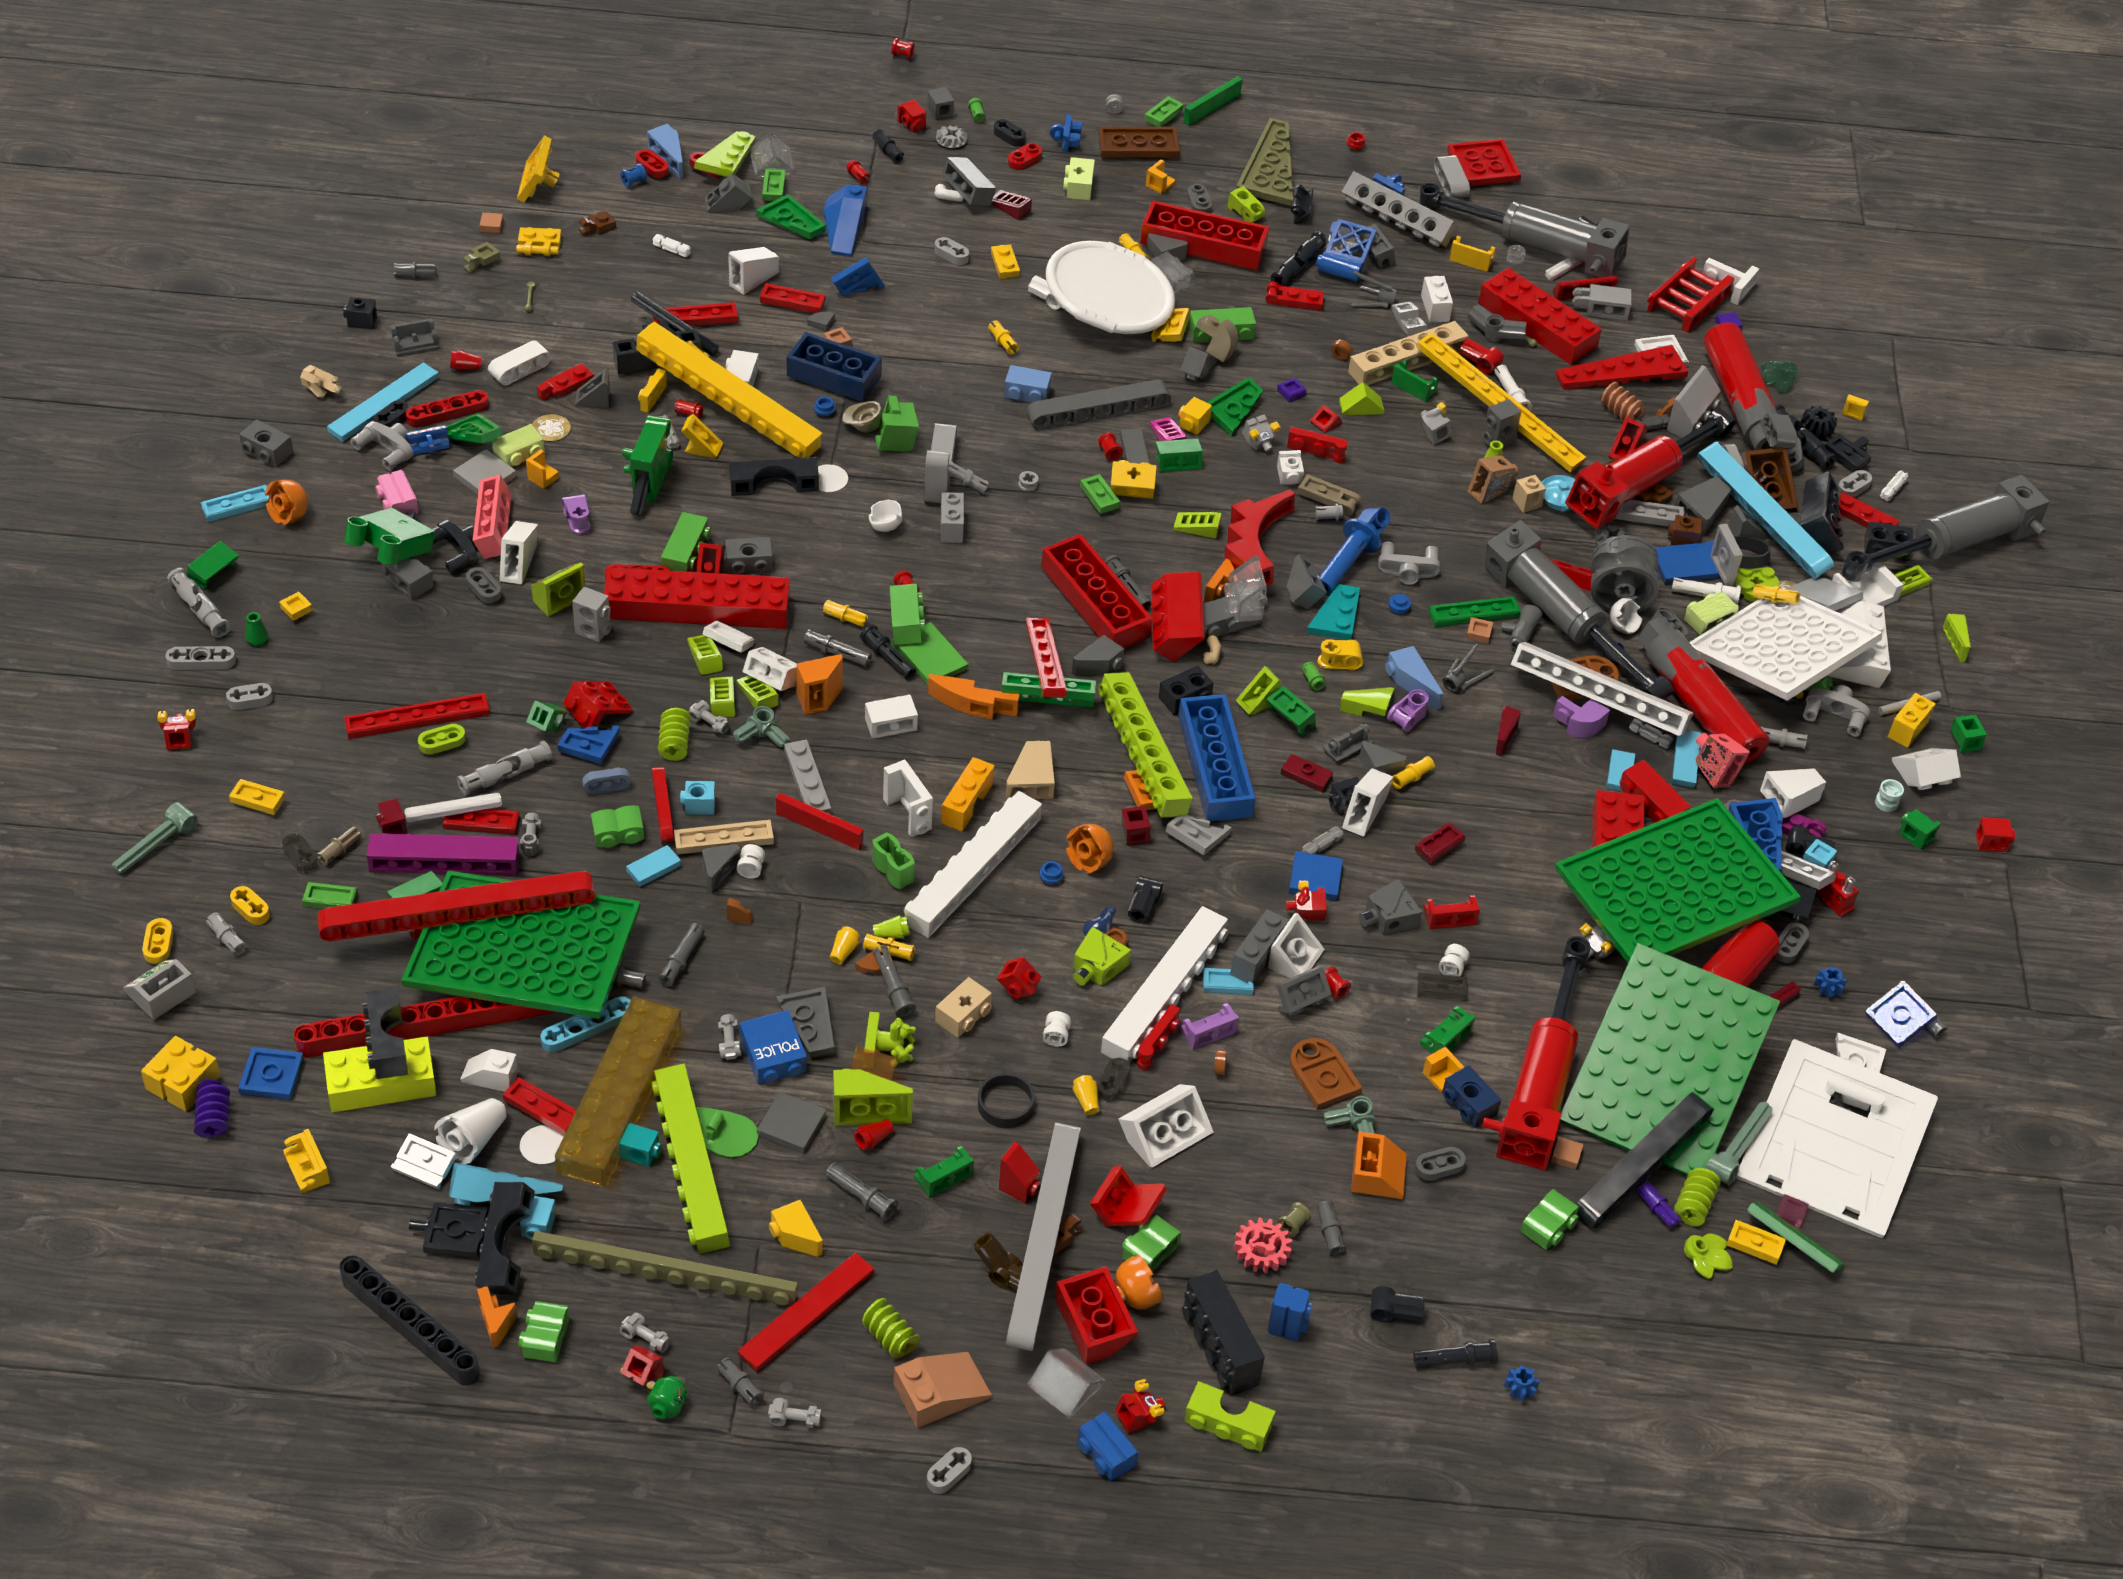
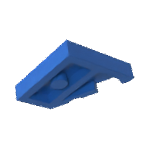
(857, 278)

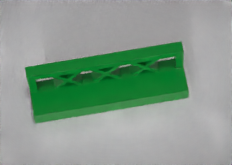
(1078, 693)

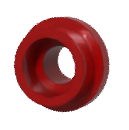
(1356, 141)

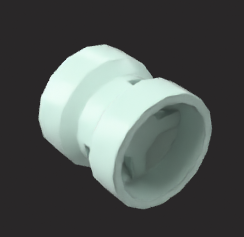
(1889, 795)

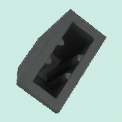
(1705, 501)

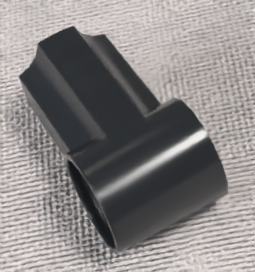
(1801, 839)
(1146, 893)
(1389, 1305)

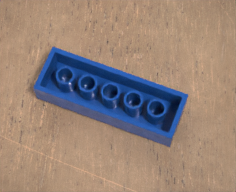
(1216, 758)

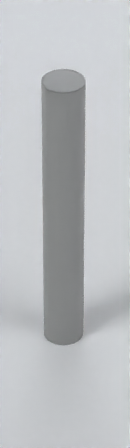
(1897, 706)

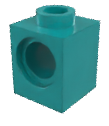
(639, 1145)

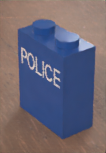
(773, 1047)

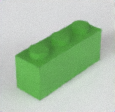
(1240, 317)
(684, 542)
(907, 614)

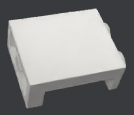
(1878, 585)
(904, 786)

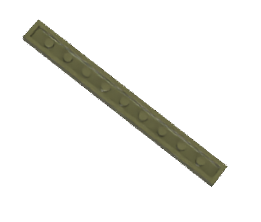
(665, 1268)

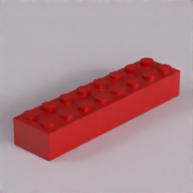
(698, 597)

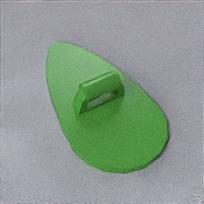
(727, 1132)

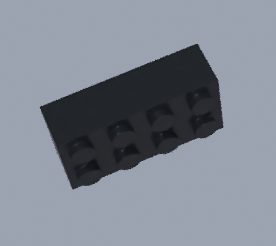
(1223, 1333)

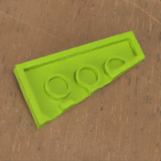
(727, 155)

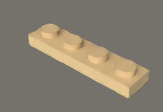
(742, 834)

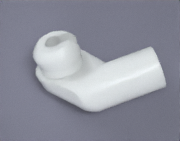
(943, 193)

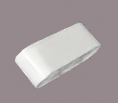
(519, 362)

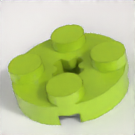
(1748, 577)

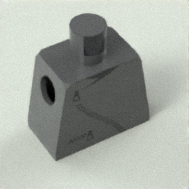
(1391, 909)

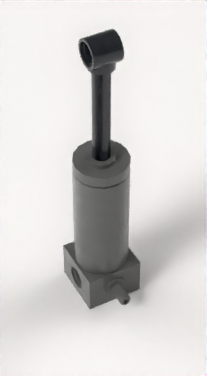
(1599, 247)
(2012, 510)
(1517, 559)

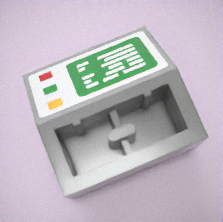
(161, 988)

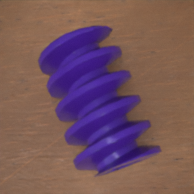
(211, 1108)

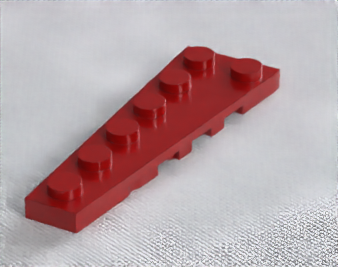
(1642, 365)

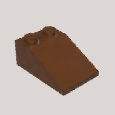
(1773, 473)

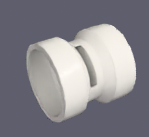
(750, 862)
(1454, 960)
(1056, 1029)

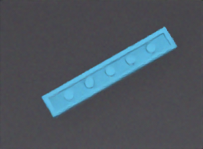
(399, 390)

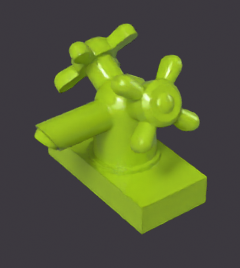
(890, 1041)

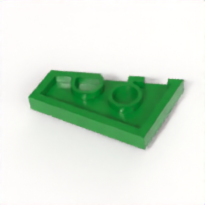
(792, 216)
(1234, 404)
(475, 429)

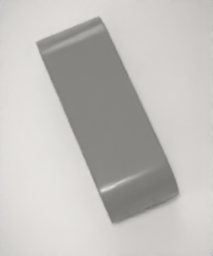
(1452, 177)

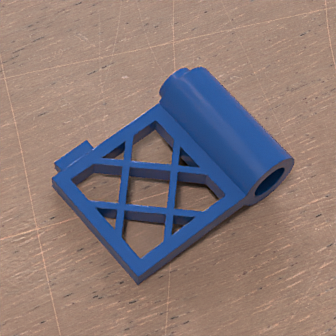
(1343, 262)

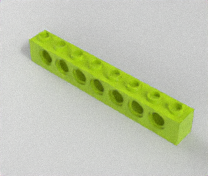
(1145, 745)

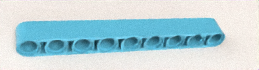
(1766, 511)

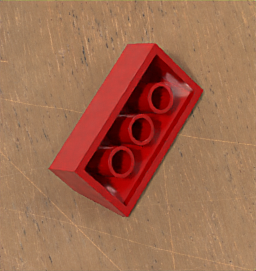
(1177, 614)

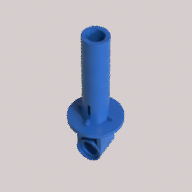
(1361, 535)

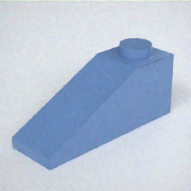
(666, 144)
(1412, 674)

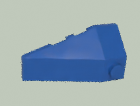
(843, 218)
(1763, 823)

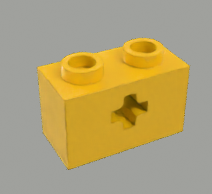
(1141, 486)
(1911, 720)

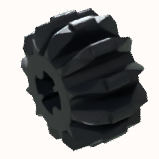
(1819, 421)

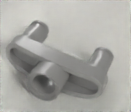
(390, 438)
(1409, 567)
(1839, 703)

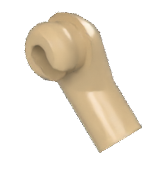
(1215, 649)

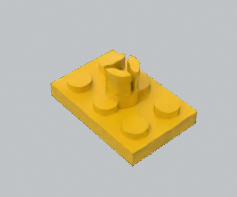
(537, 170)

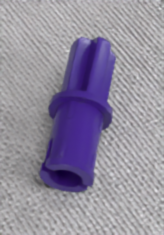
(1658, 1204)

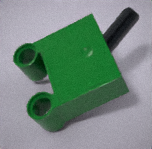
(648, 462)
(392, 532)

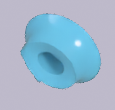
(1557, 491)

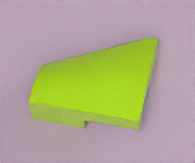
(1367, 700)

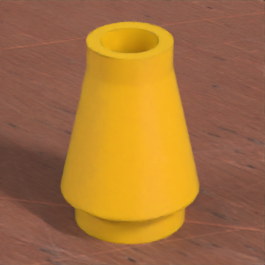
(844, 944)
(1086, 1092)

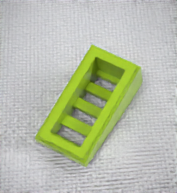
(1205, 523)
(1957, 635)
(706, 657)
(722, 698)
(770, 698)

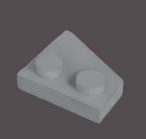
(1197, 833)

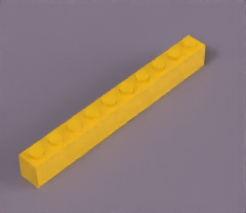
(728, 391)

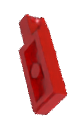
(565, 382)

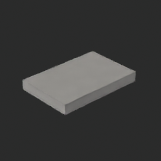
(1828, 593)

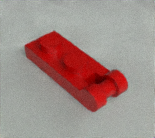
(1294, 297)
(1317, 444)
(1158, 1037)

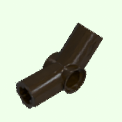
(1003, 1266)

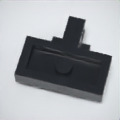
(1849, 452)

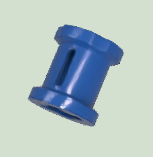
(633, 175)

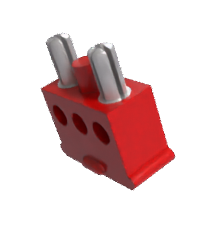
(1840, 893)

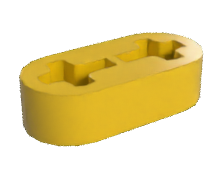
(246, 908)

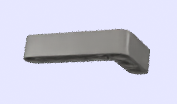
(937, 462)

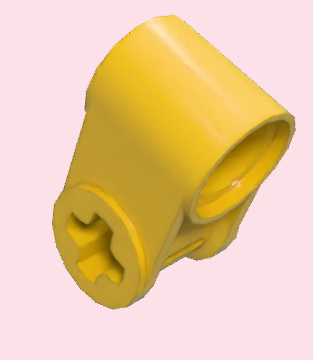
(1341, 654)

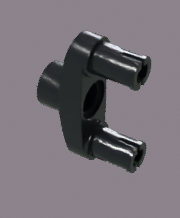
(461, 540)

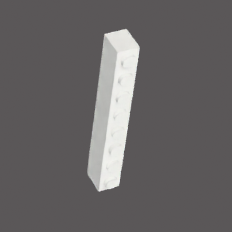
(1602, 688)
(972, 864)
(1165, 984)

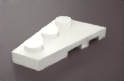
(1861, 1054)

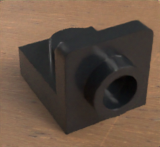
(1341, 793)

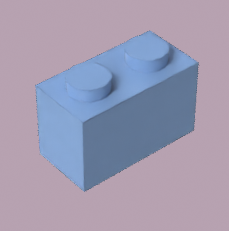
(1027, 384)

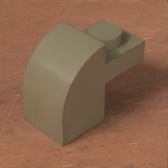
(1224, 336)

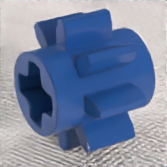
(1830, 982)
(1521, 1383)

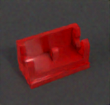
(1452, 914)

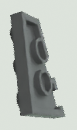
(811, 1019)

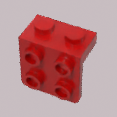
(592, 700)
(1124, 1203)

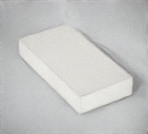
(728, 636)

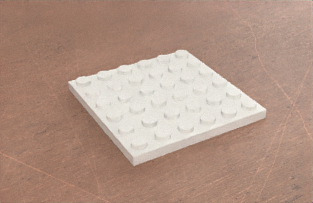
(1784, 644)

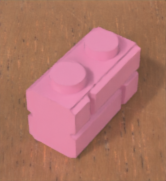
(396, 492)

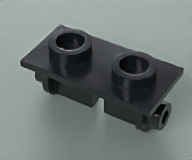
(1301, 203)

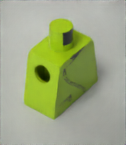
(1099, 958)

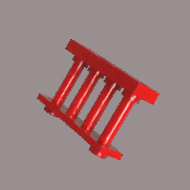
(1700, 308)

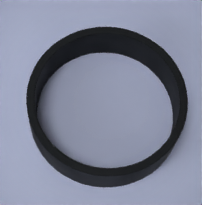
(1754, 544)
(1010, 1079)

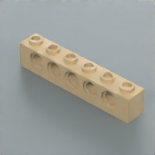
(1380, 361)

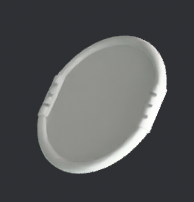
(1110, 287)

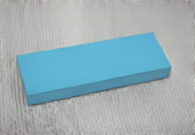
(235, 503)
(1685, 756)

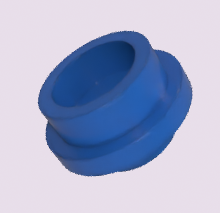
(824, 406)
(1399, 603)
(1051, 872)

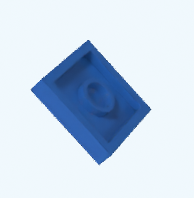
(1318, 871)
(271, 1073)

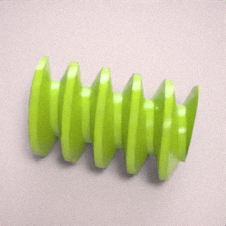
(674, 734)
(1697, 1196)
(889, 1330)

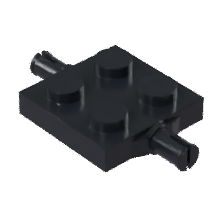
(453, 1229)

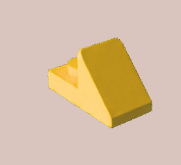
(702, 439)

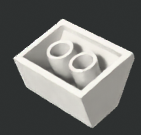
(1166, 1124)

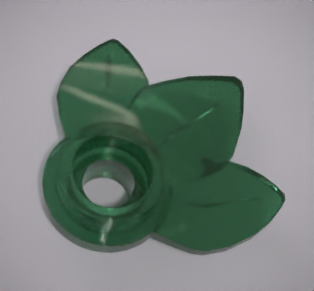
(1779, 373)

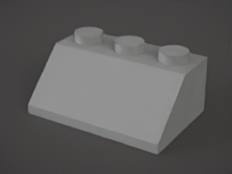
(1694, 404)

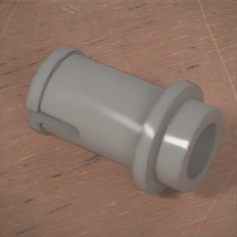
(1329, 512)

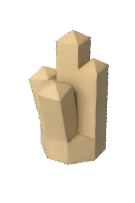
(318, 379)

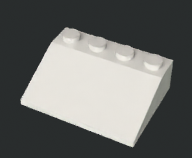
(1873, 664)

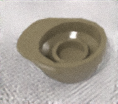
(864, 416)

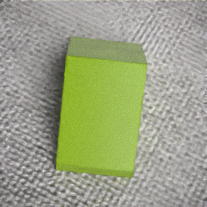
(1361, 401)
(1255, 694)

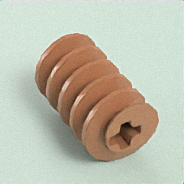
(1622, 403)

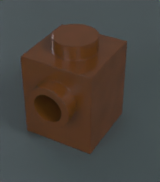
(1684, 530)

